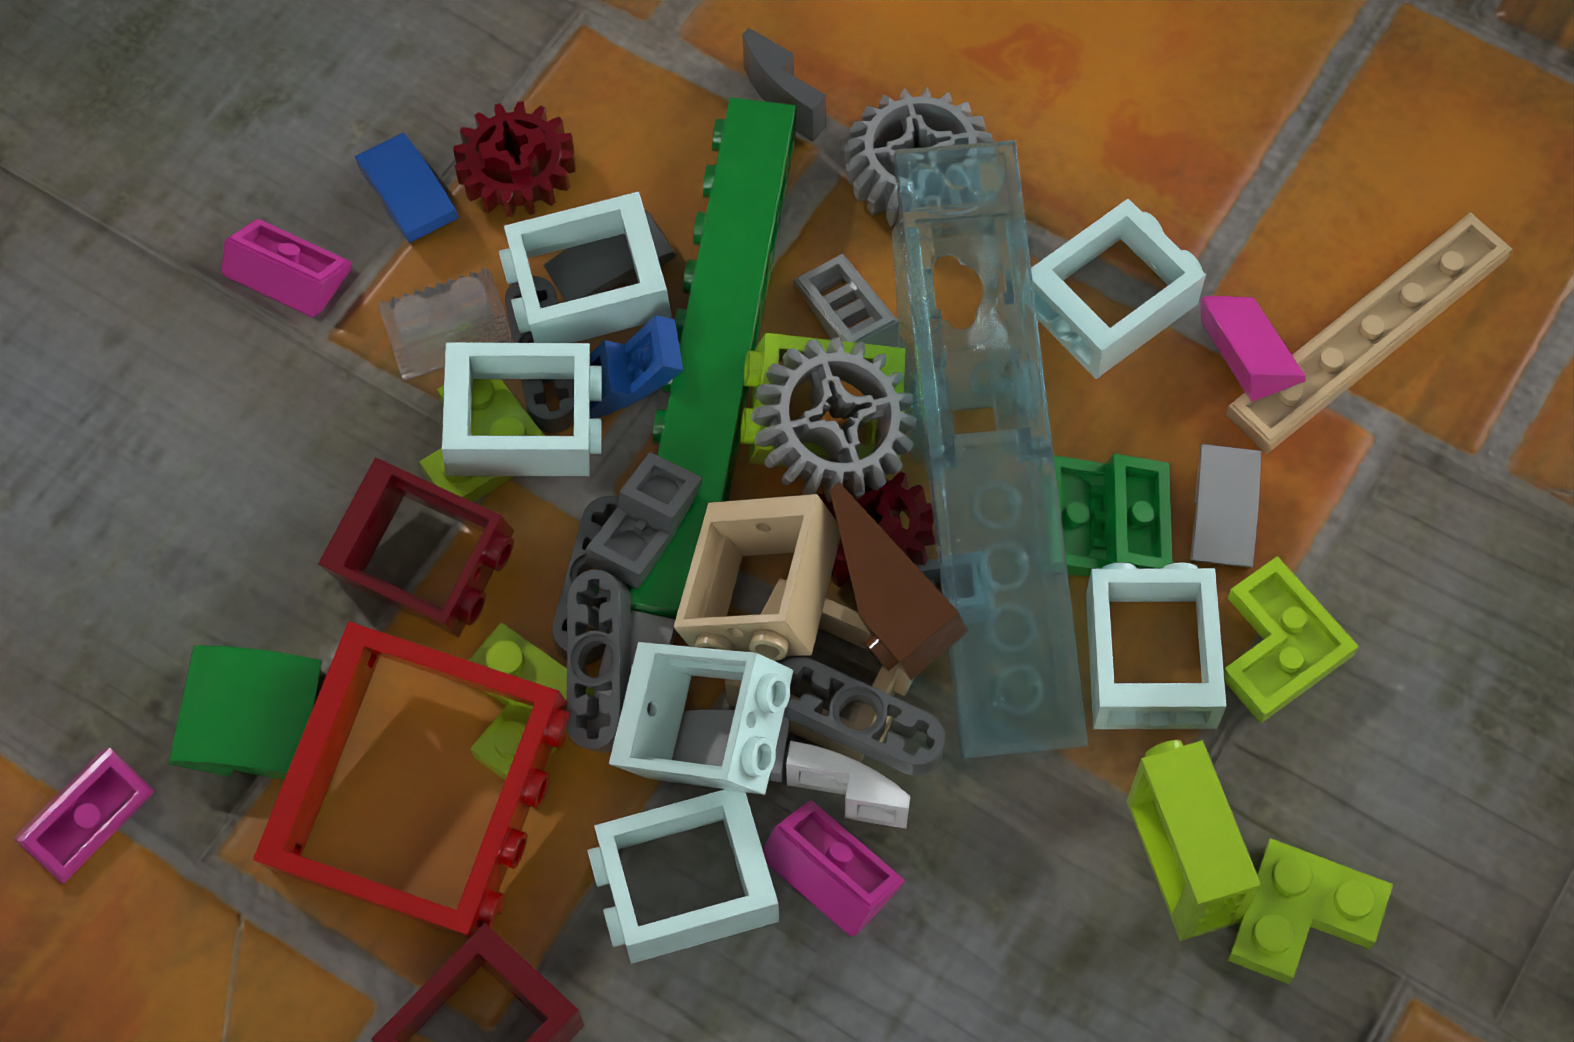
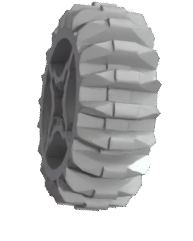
(903, 125)
(825, 373)

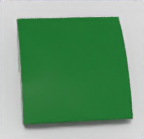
(1114, 512)
(243, 710)

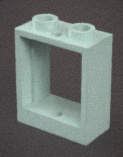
(595, 313)
(1077, 326)
(518, 454)
(662, 678)
(1155, 703)
(752, 911)

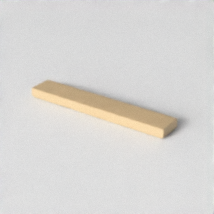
(1374, 330)

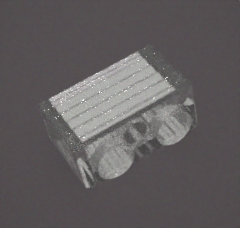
(449, 313)

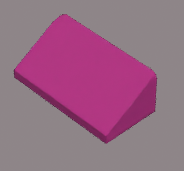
(283, 267)
(1249, 345)
(84, 814)
(831, 867)

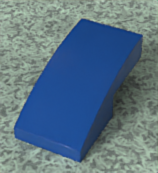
(406, 187)
(637, 366)

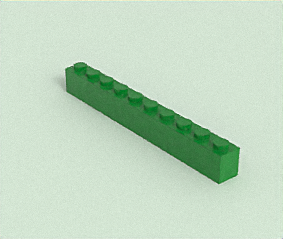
(720, 322)

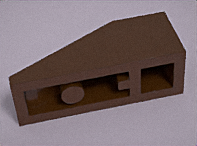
(894, 599)

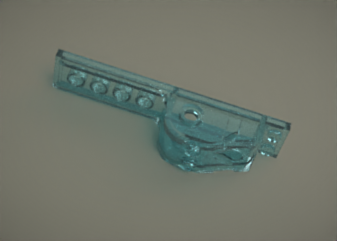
(991, 488)

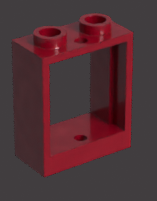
(368, 521)
(487, 949)

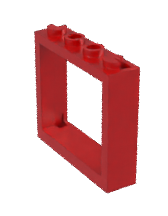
(324, 743)

